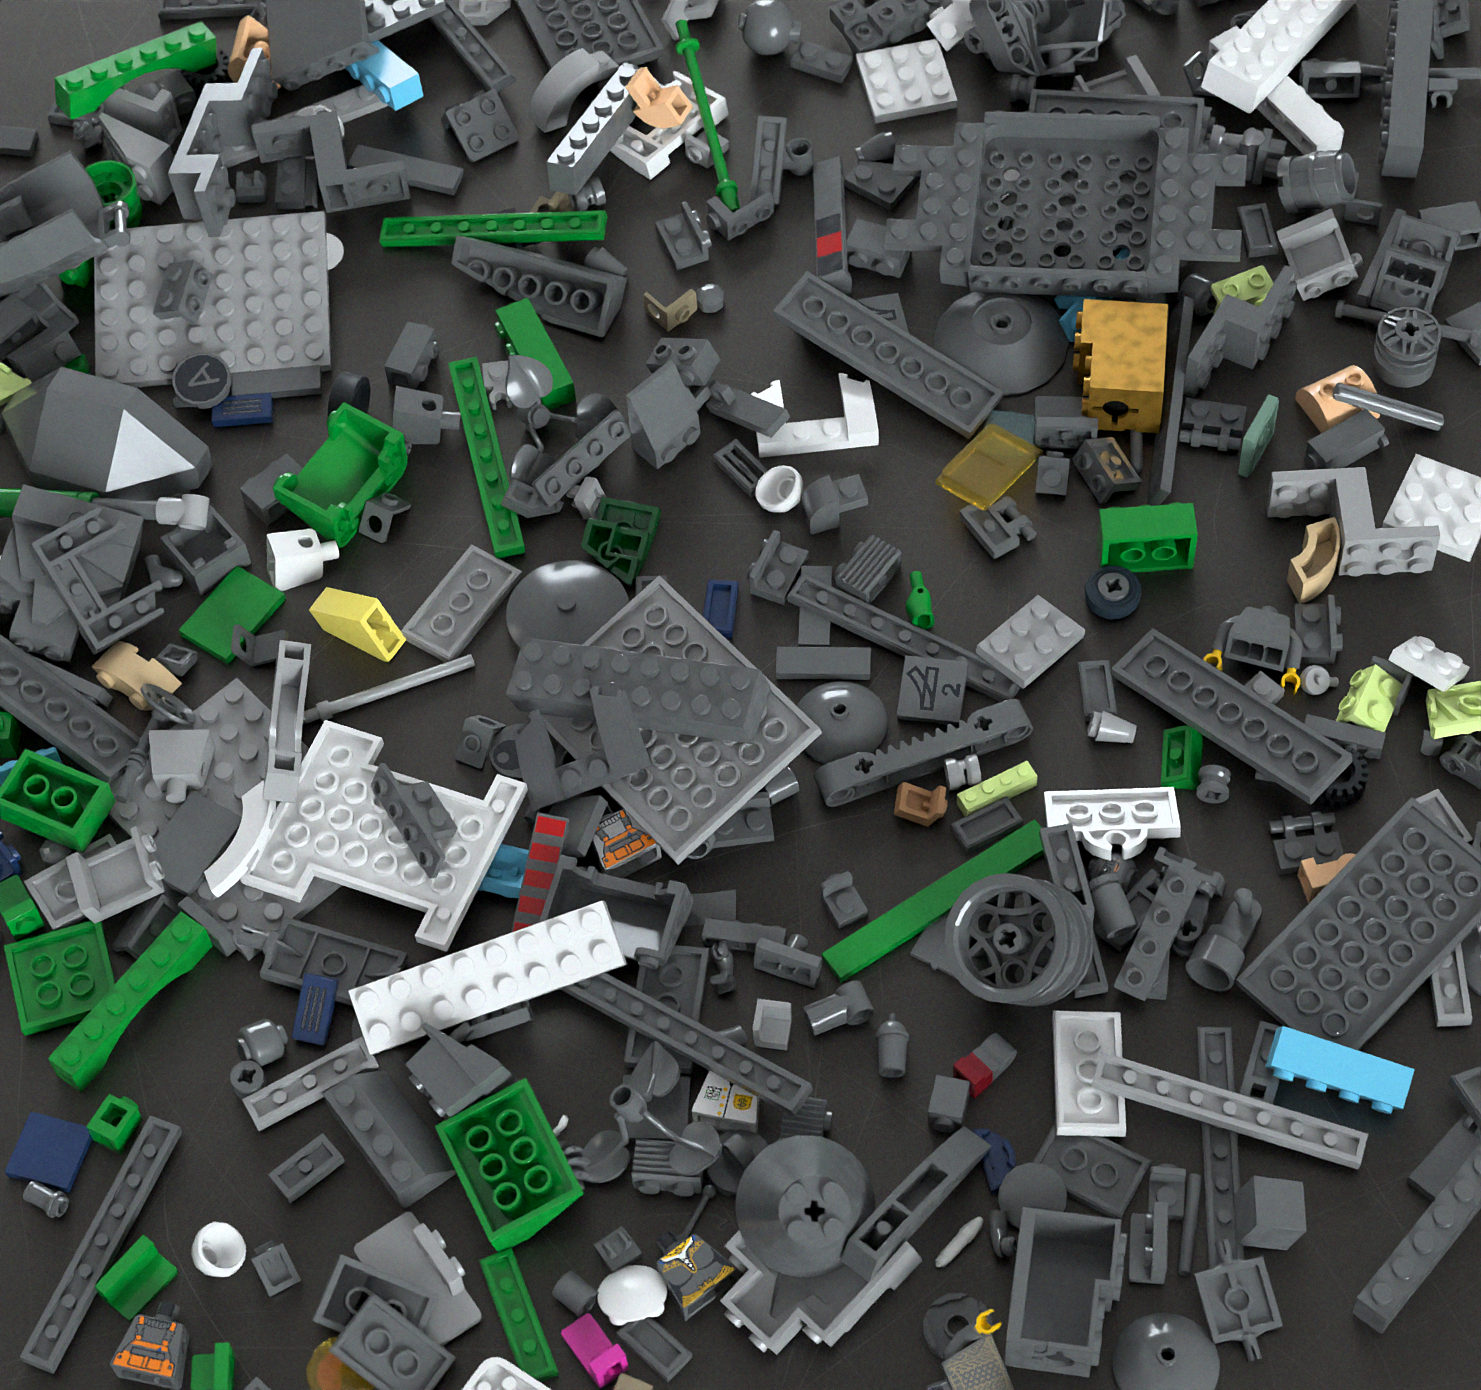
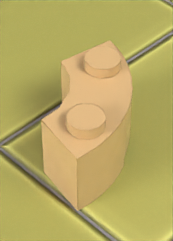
(1315, 566)
(127, 672)

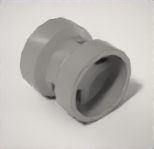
(955, 774)

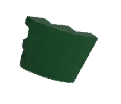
(621, 536)

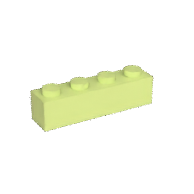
(1008, 783)

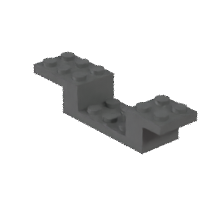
(220, 120)

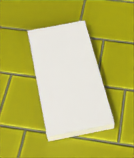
(1076, 1051)

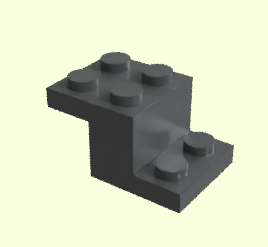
(1415, 265)

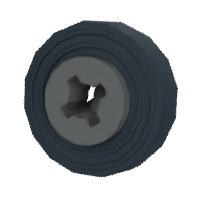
(1115, 603)

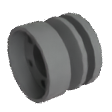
(1406, 347)

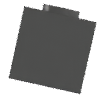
(1270, 1213)

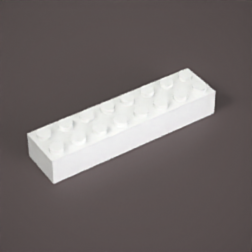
(1269, 48)
(488, 977)

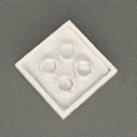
(906, 81)
(1441, 497)

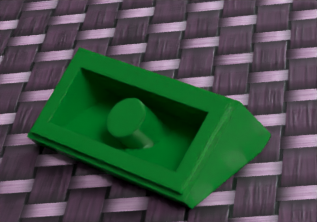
(1181, 757)

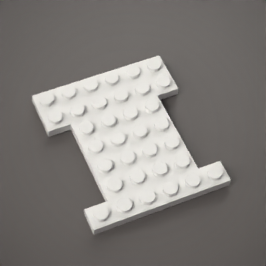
(347, 838)

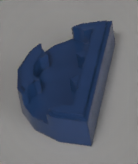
(998, 1160)

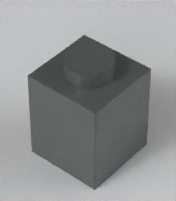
(948, 1103)

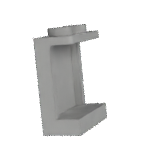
(1129, 81)
(152, 117)
(1318, 254)
(116, 877)

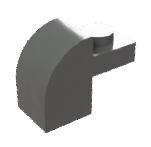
(827, 498)

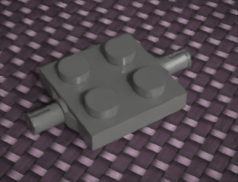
(1237, 1300)

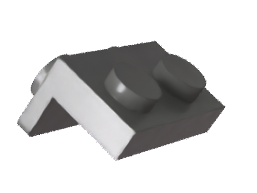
(183, 291)

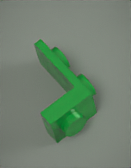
(18, 908)

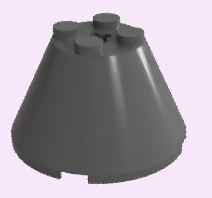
(785, 1182)

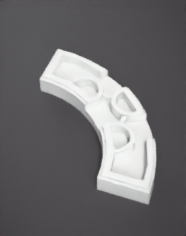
(248, 840)

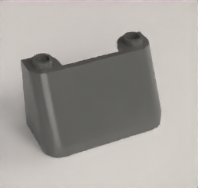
(643, 914)

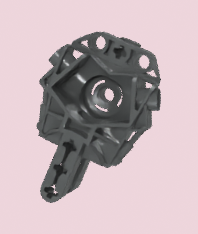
(1065, 33)

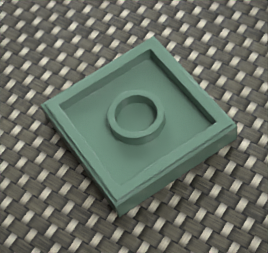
(1258, 436)

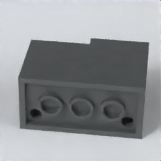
(1061, 1286)

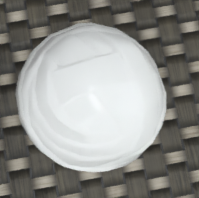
(779, 489)
(218, 1250)

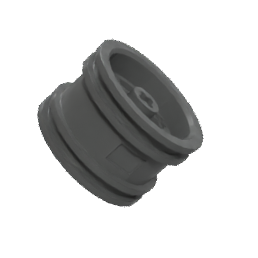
(1018, 940)

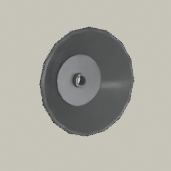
(1010, 357)

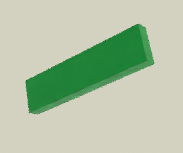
(518, 1315)

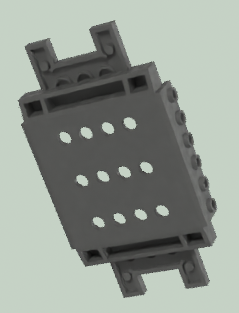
(966, 182)

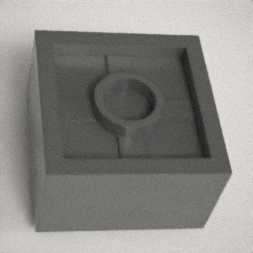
(206, 554)

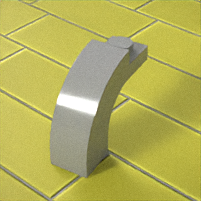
(563, 84)

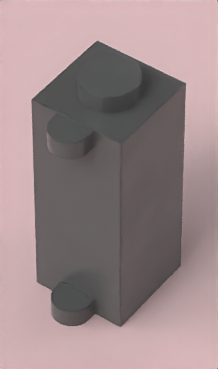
(1345, 442)

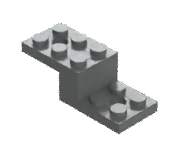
(1240, 332)

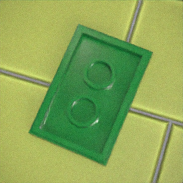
(237, 600)

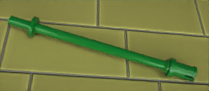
(726, 188)

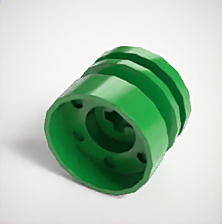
(114, 184)

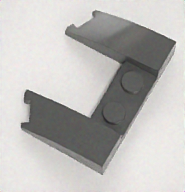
(57, 558)
(622, 753)

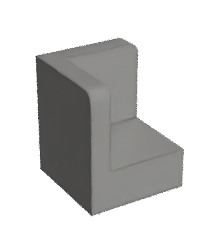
(772, 1024)

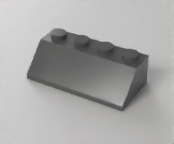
(389, 1135)

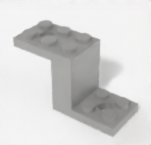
(1346, 496)

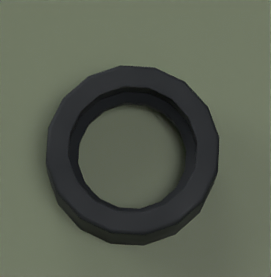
(351, 389)

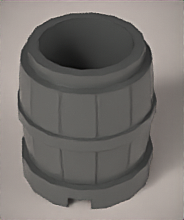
(1316, 180)

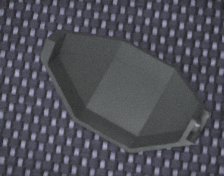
(102, 439)

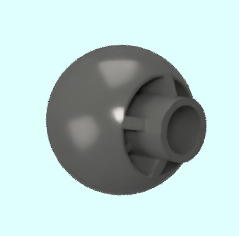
(768, 27)

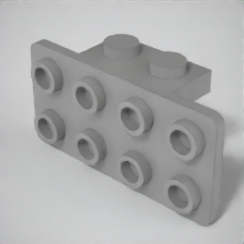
(417, 1256)

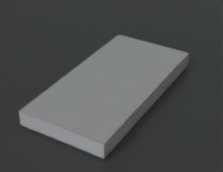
(461, 604)

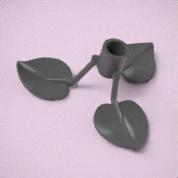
(525, 385)
(653, 1076)

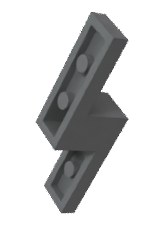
(1068, 872)

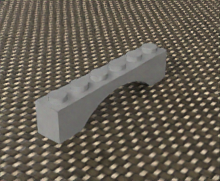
(286, 722)

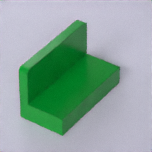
(136, 1279)
(214, 1370)

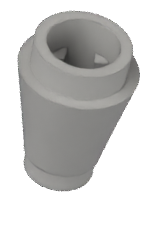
(1110, 728)

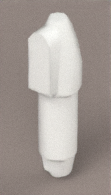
(964, 1236)

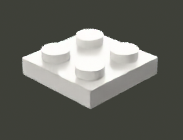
(1429, 663)

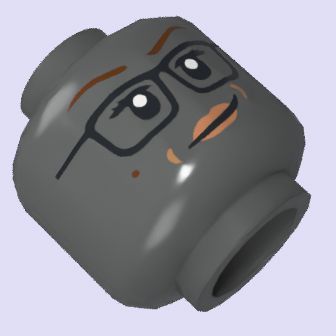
(1125, 869)

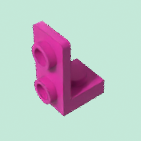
(595, 1350)

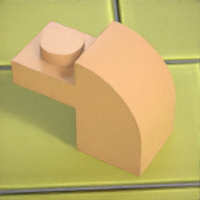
(656, 105)

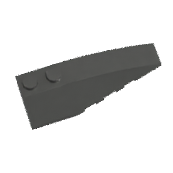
(556, 288)

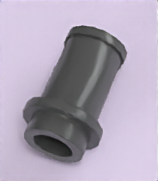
(52, 1202)

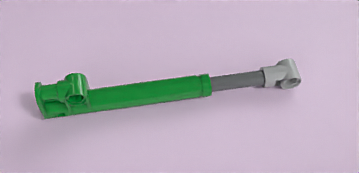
(188, 512)

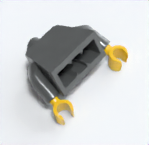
(1262, 640)

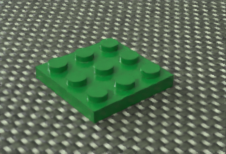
(59, 975)

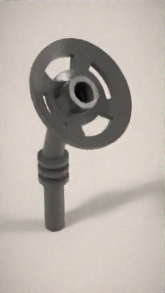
(163, 710)

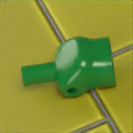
(919, 603)

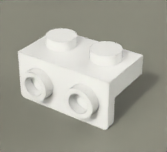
(951, 23)

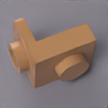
(920, 804)

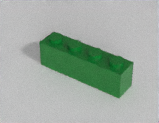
(528, 337)

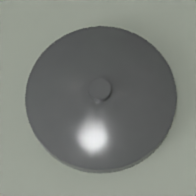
(563, 603)

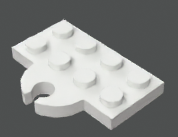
(1115, 817)

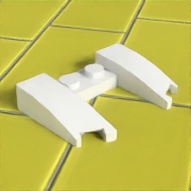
(650, 152)
(853, 430)

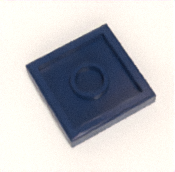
(49, 1152)

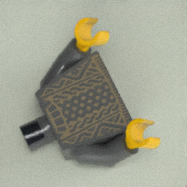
(973, 1360)

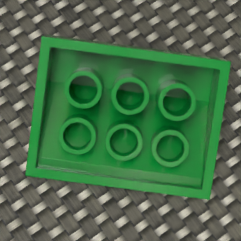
(510, 1164)

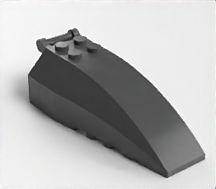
(68, 224)

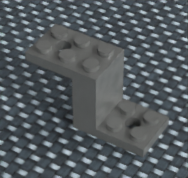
(322, 137)

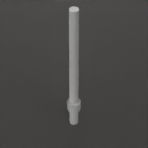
(325, 710)

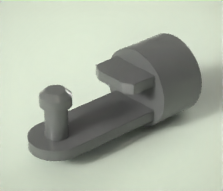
(1221, 951)

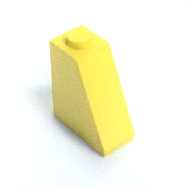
(358, 621)

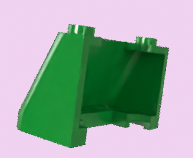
(350, 467)

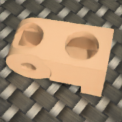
(1316, 877)

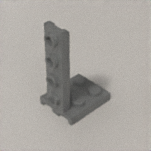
(1164, 919)

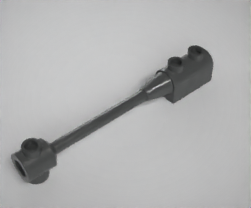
(1345, 77)

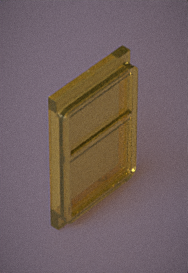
(988, 466)

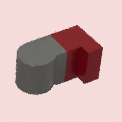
(985, 1063)

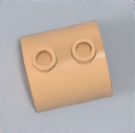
(248, 36)
(1319, 402)

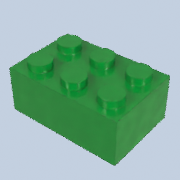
(1147, 537)
(55, 800)

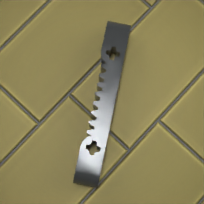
(847, 781)

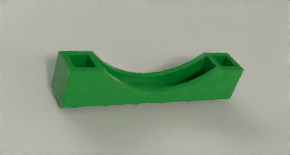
(88, 87)
(91, 1042)

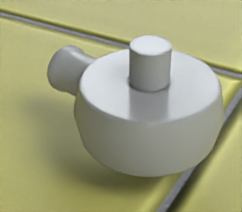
(1316, 680)

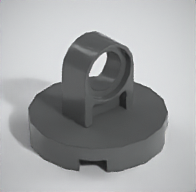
(737, 1152)

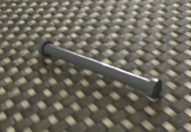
(1375, 316)

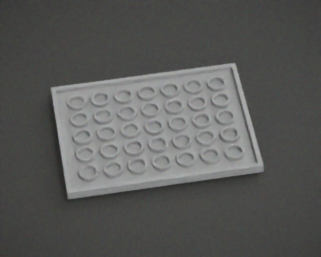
(259, 311)
(240, 736)
(692, 778)

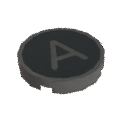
(202, 380)

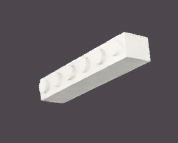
(1293, 111)

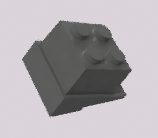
(456, 1074)

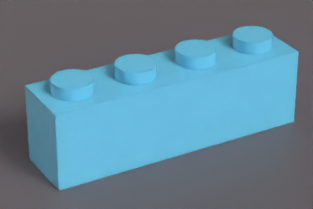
(388, 77)
(1340, 1069)

